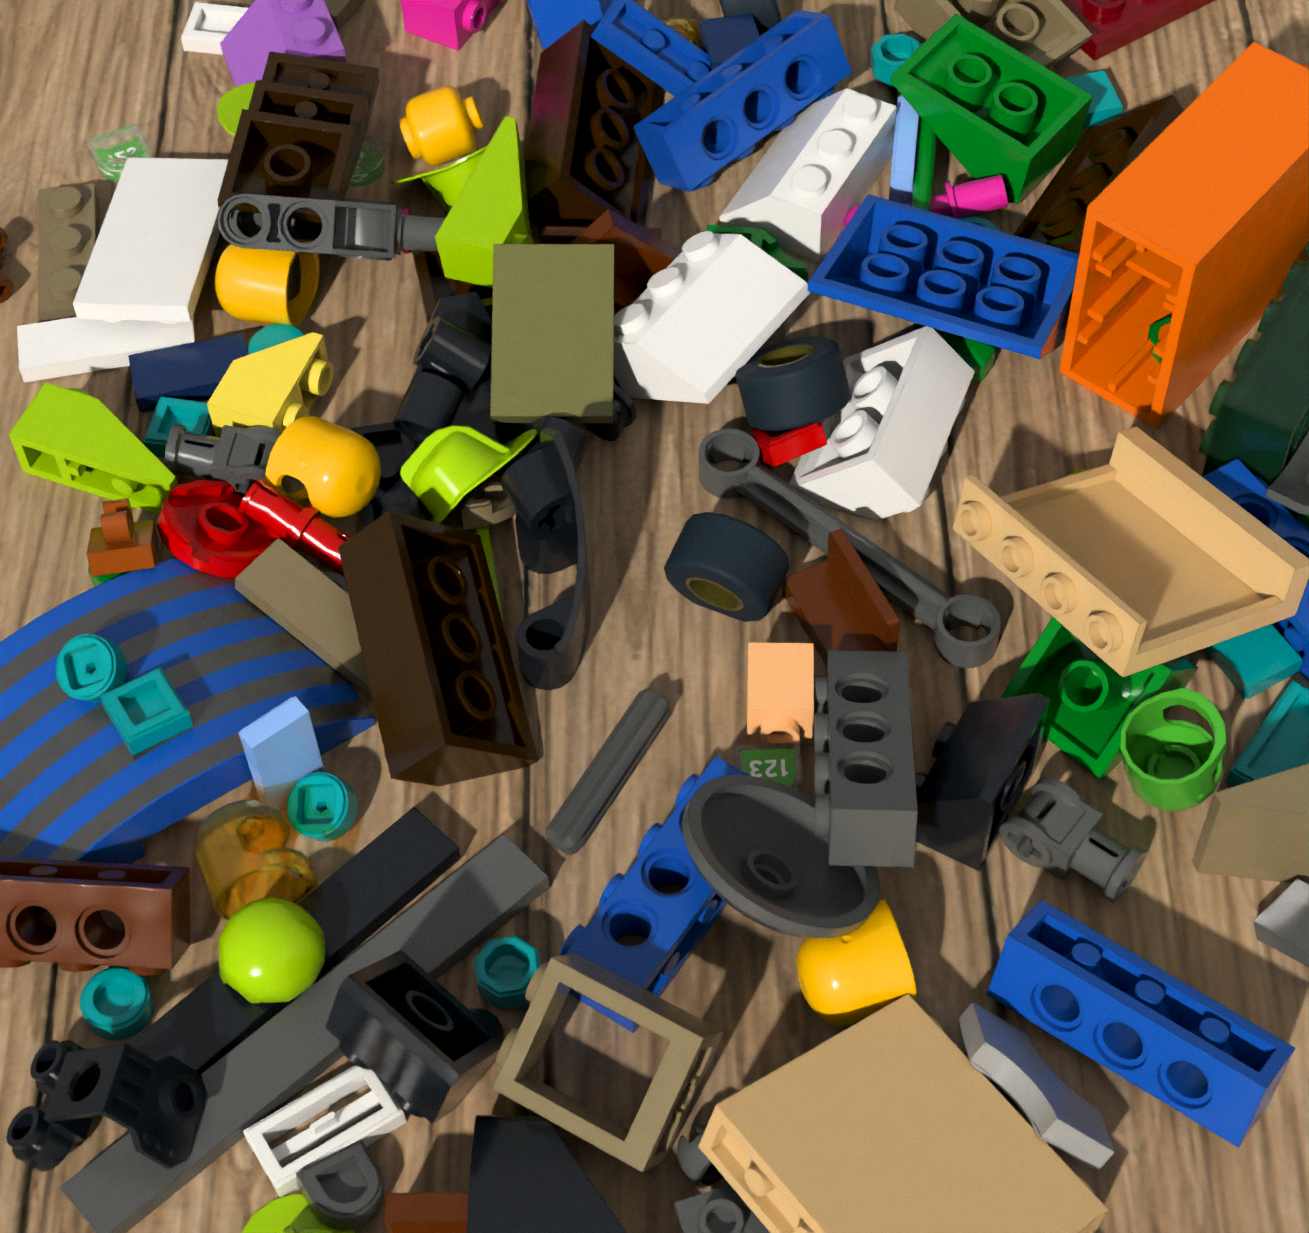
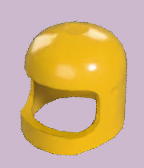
(255, 284)
(331, 461)
(856, 972)

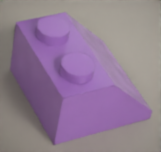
(279, 27)

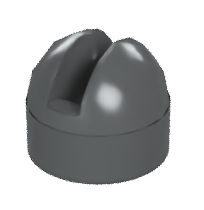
(695, 1163)

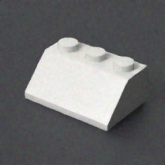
(816, 172)
(702, 319)
(890, 430)

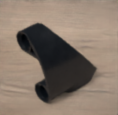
(455, 383)
(550, 540)
(530, 1181)

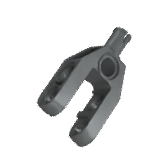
(348, 227)

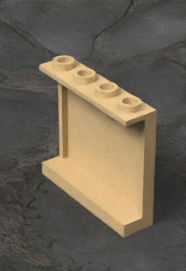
(1137, 555)
(892, 1138)

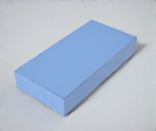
(903, 152)
(281, 751)

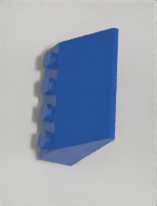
(951, 276)

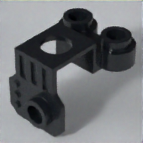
(148, 1097)

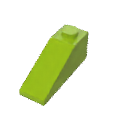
(487, 210)
(86, 447)

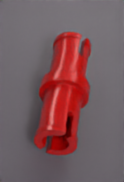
(294, 523)

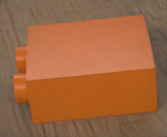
(1194, 236)

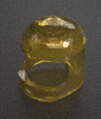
(246, 858)

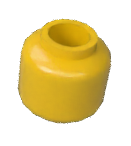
(441, 125)

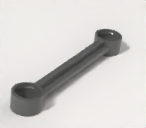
(814, 525)

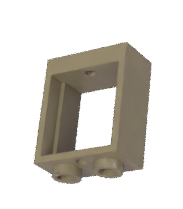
(672, 1086)

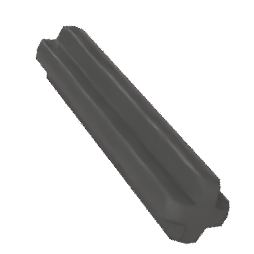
(607, 772)

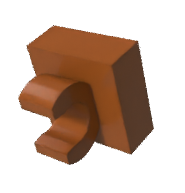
(121, 542)

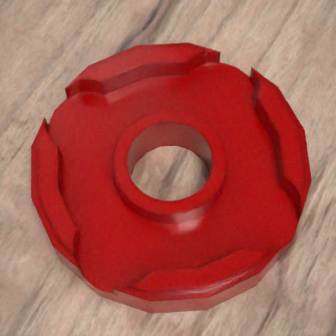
(189, 531)

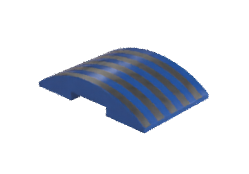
(64, 767)

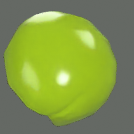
(271, 951)

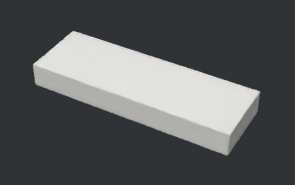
(91, 345)

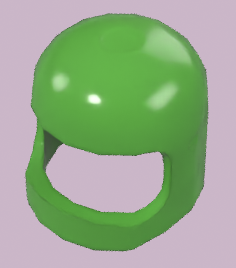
(1181, 752)

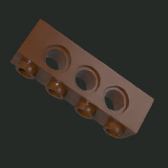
(146, 897)

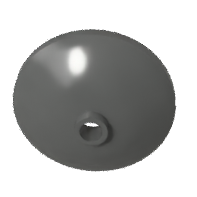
(763, 859)

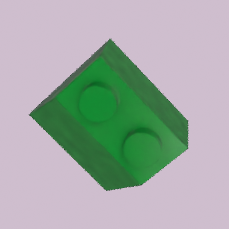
(1088, 696)

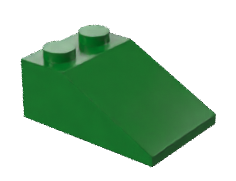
(993, 105)

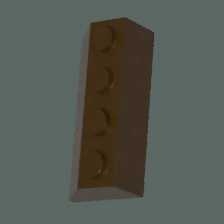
(582, 134)
(1090, 168)
(435, 652)

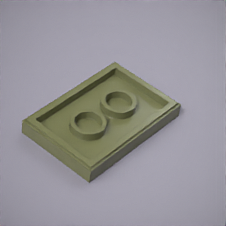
(552, 333)

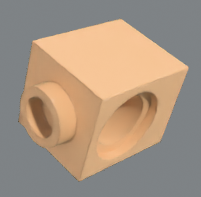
(780, 693)

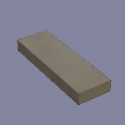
(306, 607)

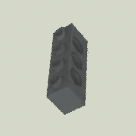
(865, 760)

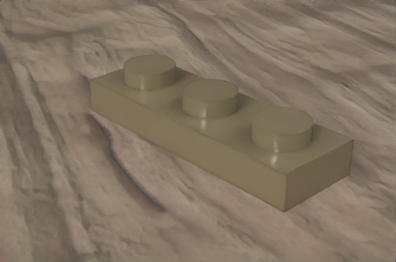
(66, 239)

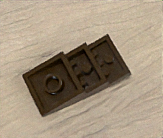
(301, 131)

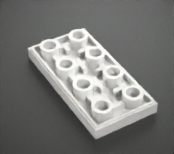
(154, 242)

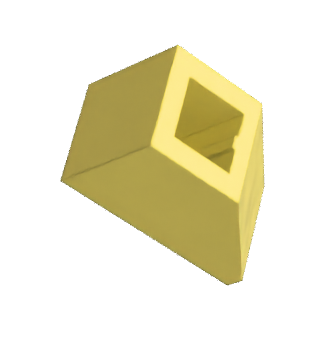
(272, 385)

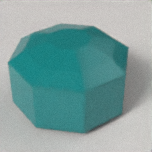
(890, 54)
(505, 971)

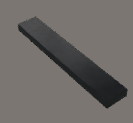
(347, 908)

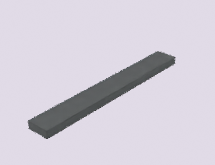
(295, 1045)

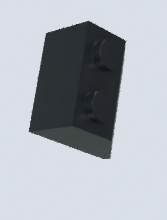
(979, 775)
(412, 1035)

